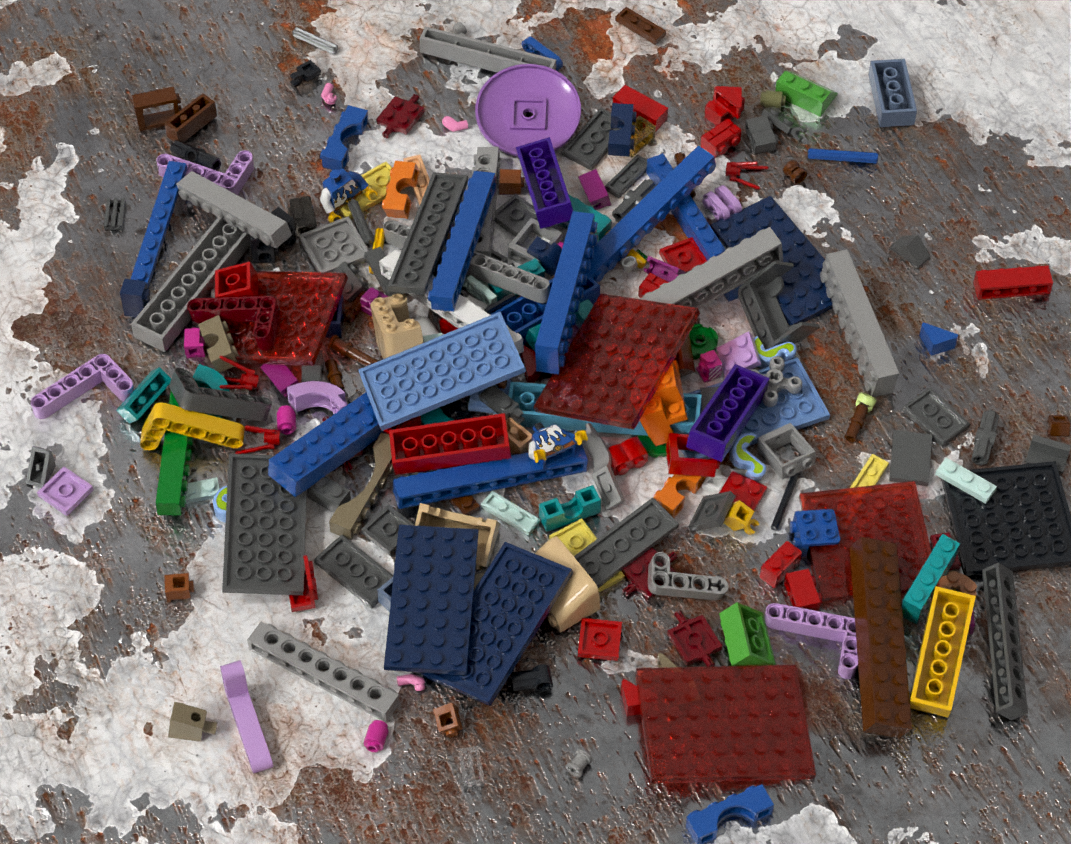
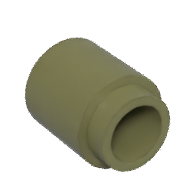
(772, 99)

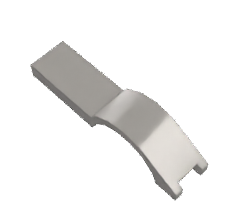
(603, 474)

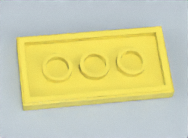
(377, 179)
(576, 538)

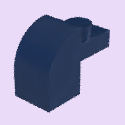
(546, 253)

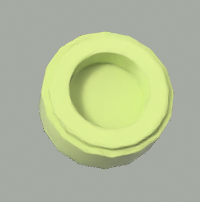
(866, 399)

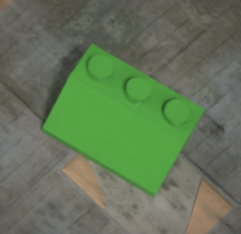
(805, 92)
(746, 636)

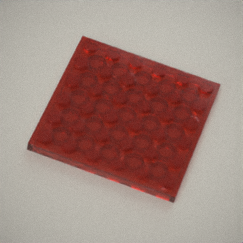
(306, 310)
(873, 512)

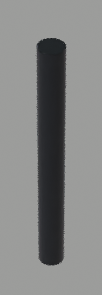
(784, 501)

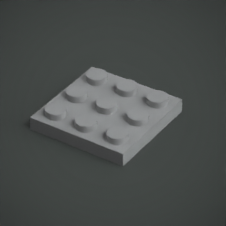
(333, 245)

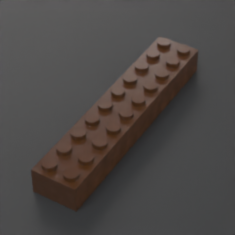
(880, 638)

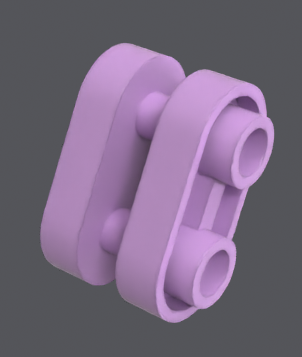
(721, 203)

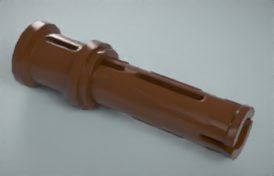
(347, 350)

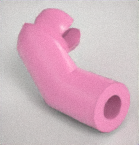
(326, 94)
(453, 125)
(413, 679)

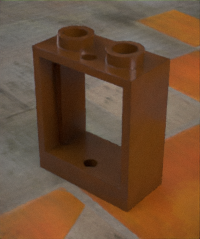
(154, 99)

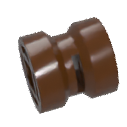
(795, 172)

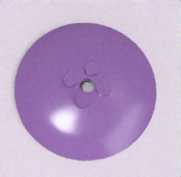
(522, 90)

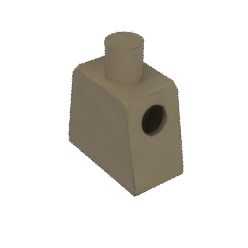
(189, 723)

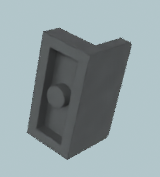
(1048, 450)

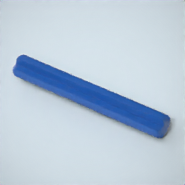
(840, 155)

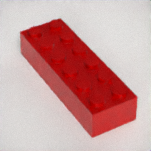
(449, 444)

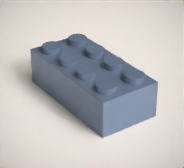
(892, 92)

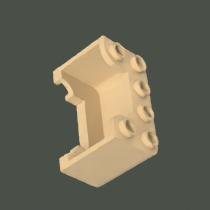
(392, 325)

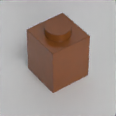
(510, 182)

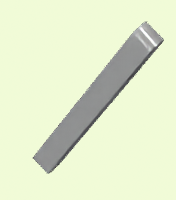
(484, 268)

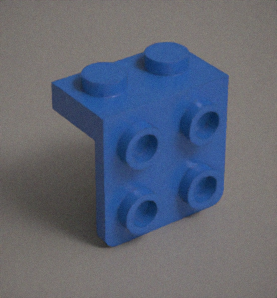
(814, 529)

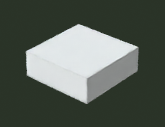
(714, 484)

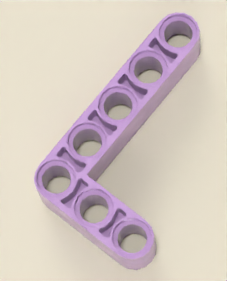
(232, 179)
(80, 381)
(821, 630)
(245, 716)

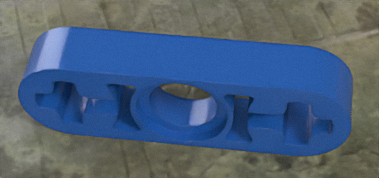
(533, 46)

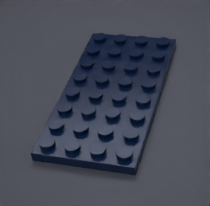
(803, 291)
(431, 600)
(505, 617)

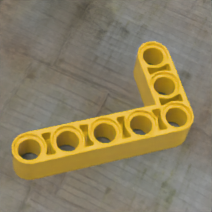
(191, 424)

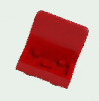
(310, 594)

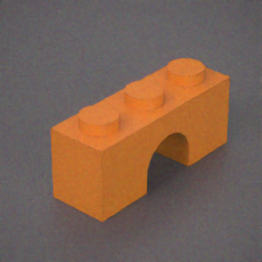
(402, 176)
(670, 498)

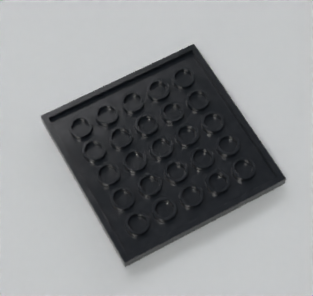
(1019, 526)

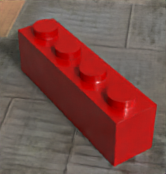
(1013, 282)

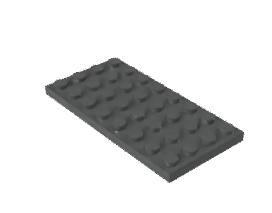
(262, 531)

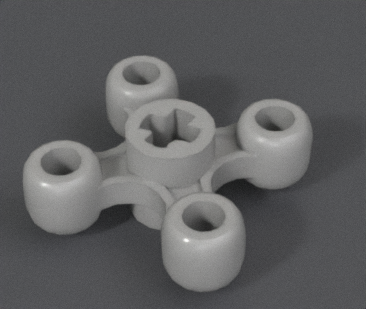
(778, 382)

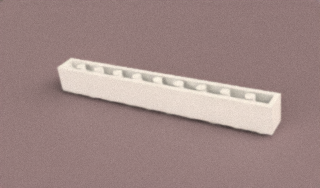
(464, 312)

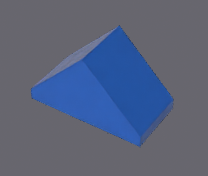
(937, 339)

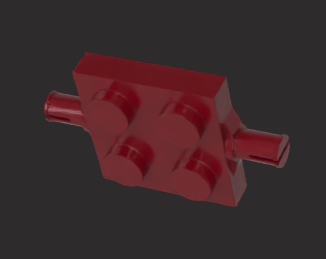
(400, 115)
(638, 573)
(694, 639)

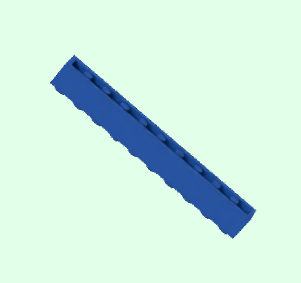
(650, 211)
(690, 217)
(463, 241)
(481, 477)

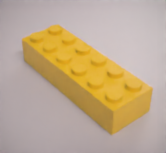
(941, 651)

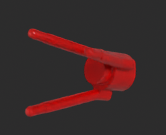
(733, 170)
(248, 381)
(271, 437)

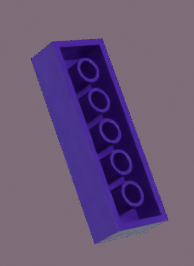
(545, 182)
(727, 413)

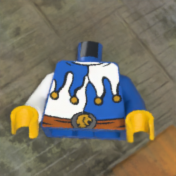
(340, 189)
(553, 444)

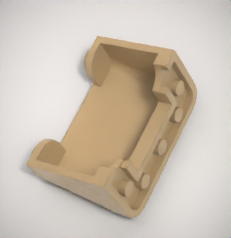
(441, 518)
(579, 596)

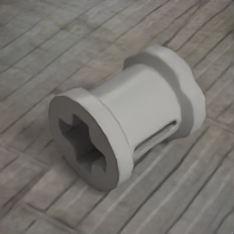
(578, 763)

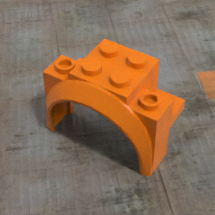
(656, 418)

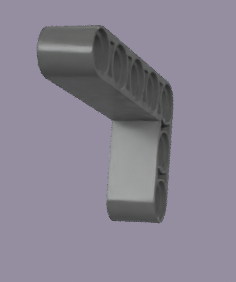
(215, 401)

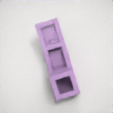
(316, 394)

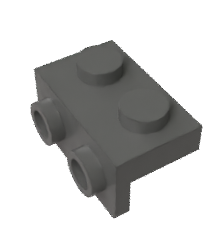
(355, 282)

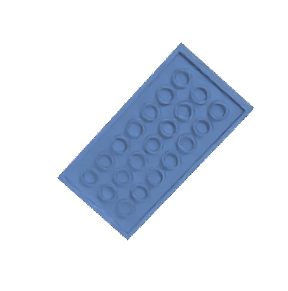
(441, 371)
(798, 409)

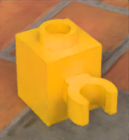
(740, 518)

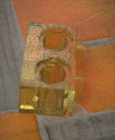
(643, 134)

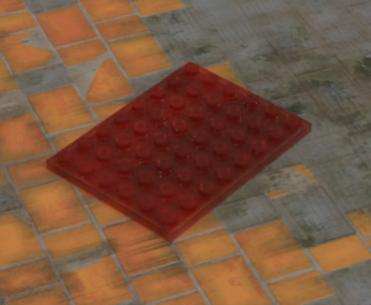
(617, 361)
(724, 724)

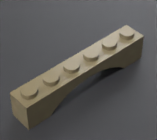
(349, 516)

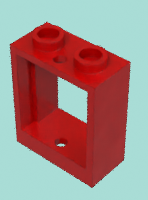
(687, 466)

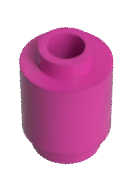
(286, 420)
(376, 736)

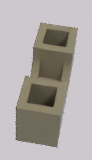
(219, 342)

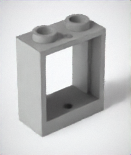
(518, 253)
(785, 435)

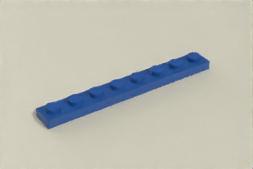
(158, 222)

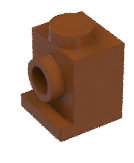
(178, 586)
(445, 714)

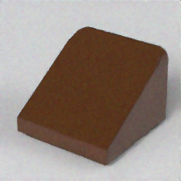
(1059, 425)

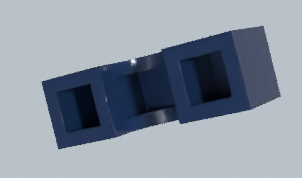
(620, 140)

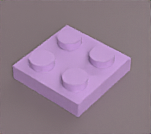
(740, 352)
(65, 491)

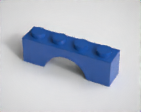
(351, 123)
(751, 803)

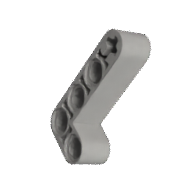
(712, 587)

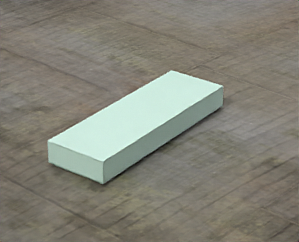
(510, 513)

